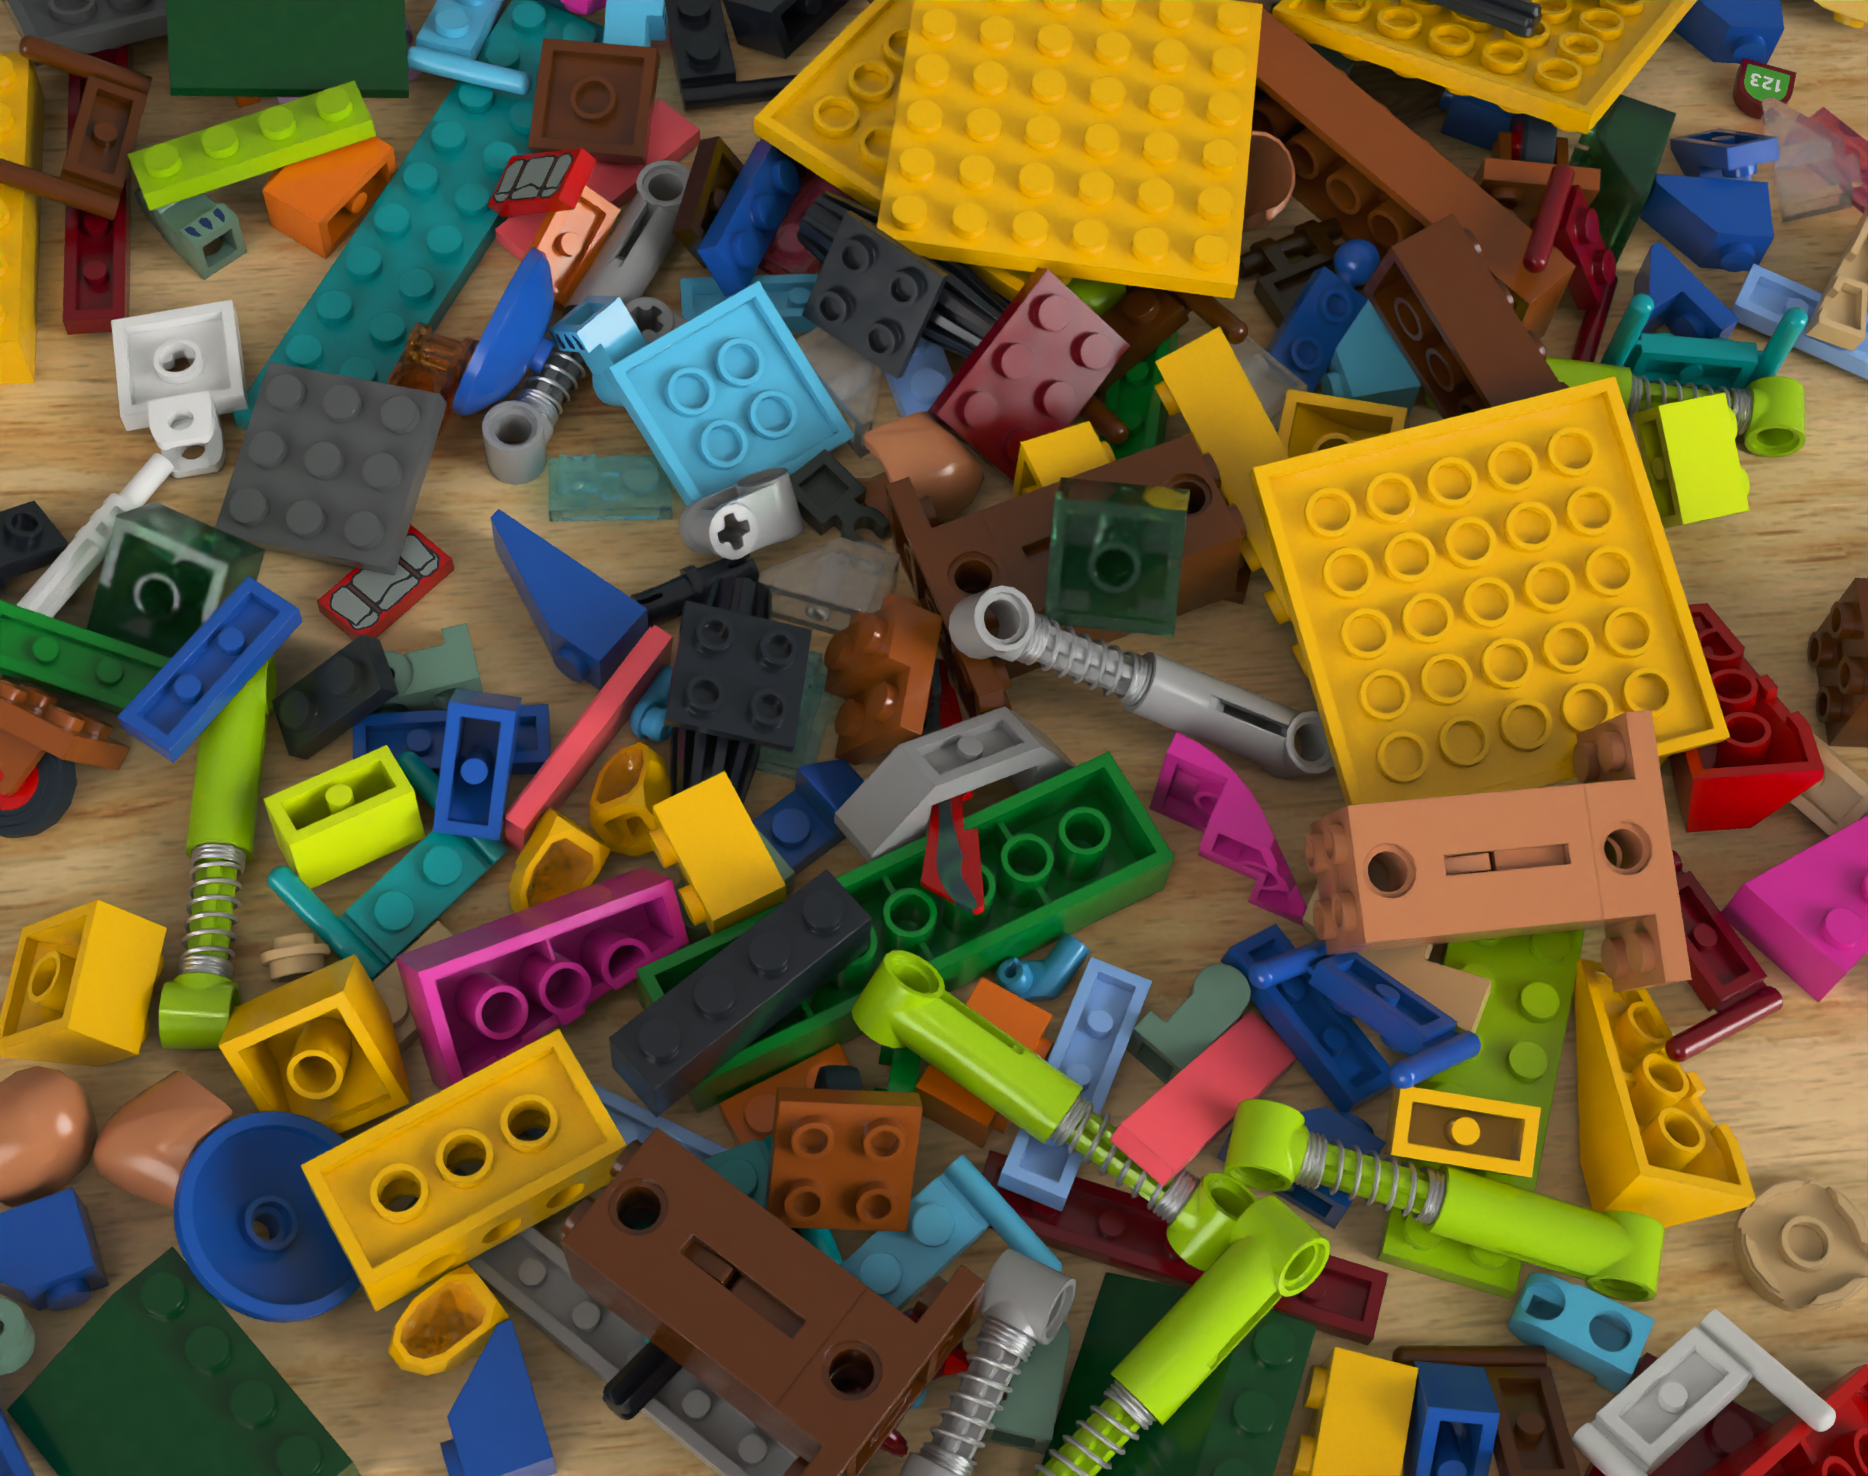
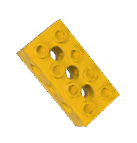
(460, 1125)

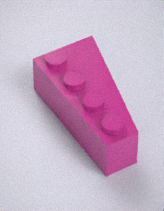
(1810, 910)
(535, 969)

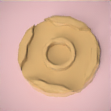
(1802, 1246)

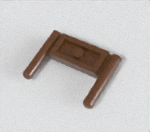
(100, 137)
(1145, 321)
(1531, 1422)

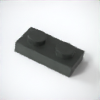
(334, 697)

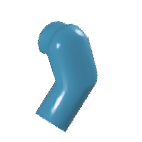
(649, 712)
(1043, 978)

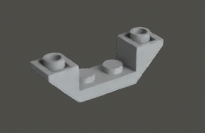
(898, 796)

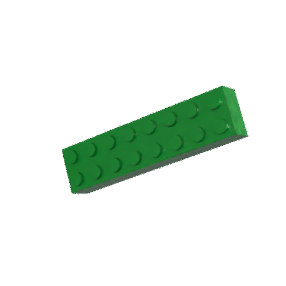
(1047, 867)

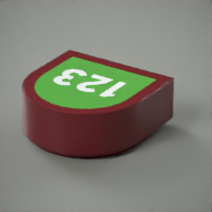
(1758, 82)

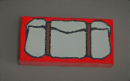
(542, 182)
(373, 601)

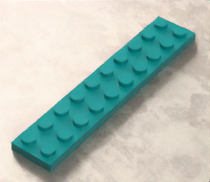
(429, 219)

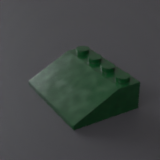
(286, 47)
(171, 1390)
(1226, 1424)

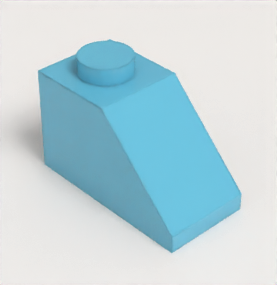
(1370, 365)

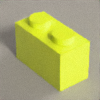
(1693, 460)
(345, 817)

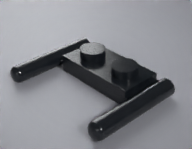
(705, 59)

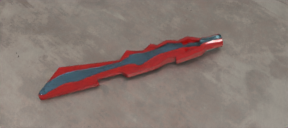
(951, 853)

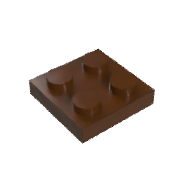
(595, 100)

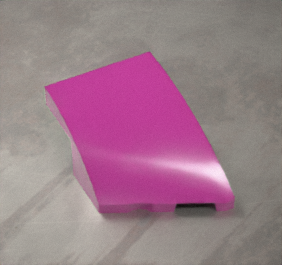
(1212, 798)

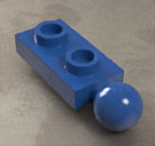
(1324, 312)

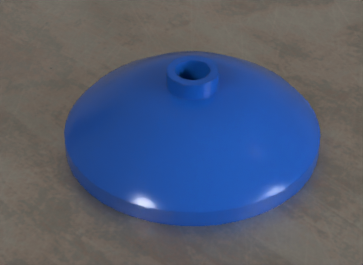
(512, 338)
(255, 1174)

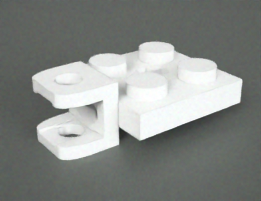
(184, 404)

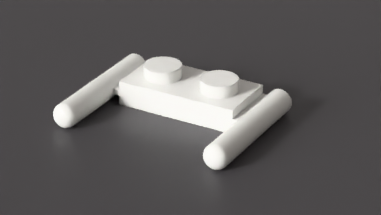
(1686, 1392)

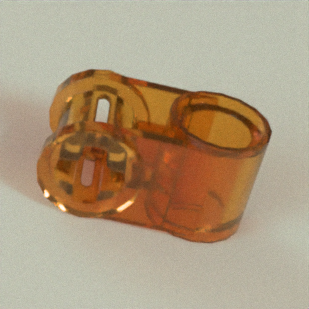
(433, 364)

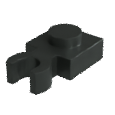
(832, 497)

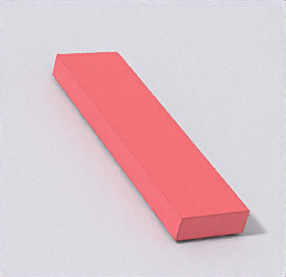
(669, 140)
(588, 737)
(1203, 1098)

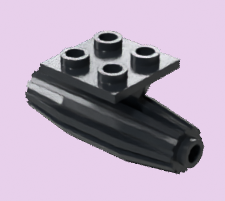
(884, 294)
(733, 685)

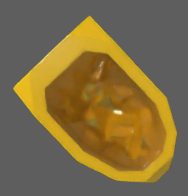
(625, 796)
(555, 861)
(446, 1324)

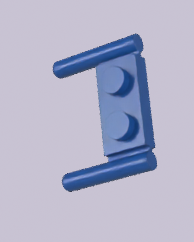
(1393, 1010)

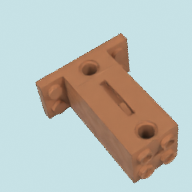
(1515, 864)

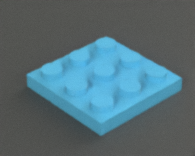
(728, 397)

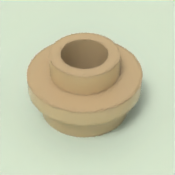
(294, 957)

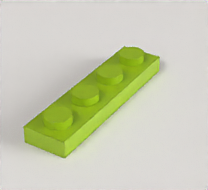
(252, 145)

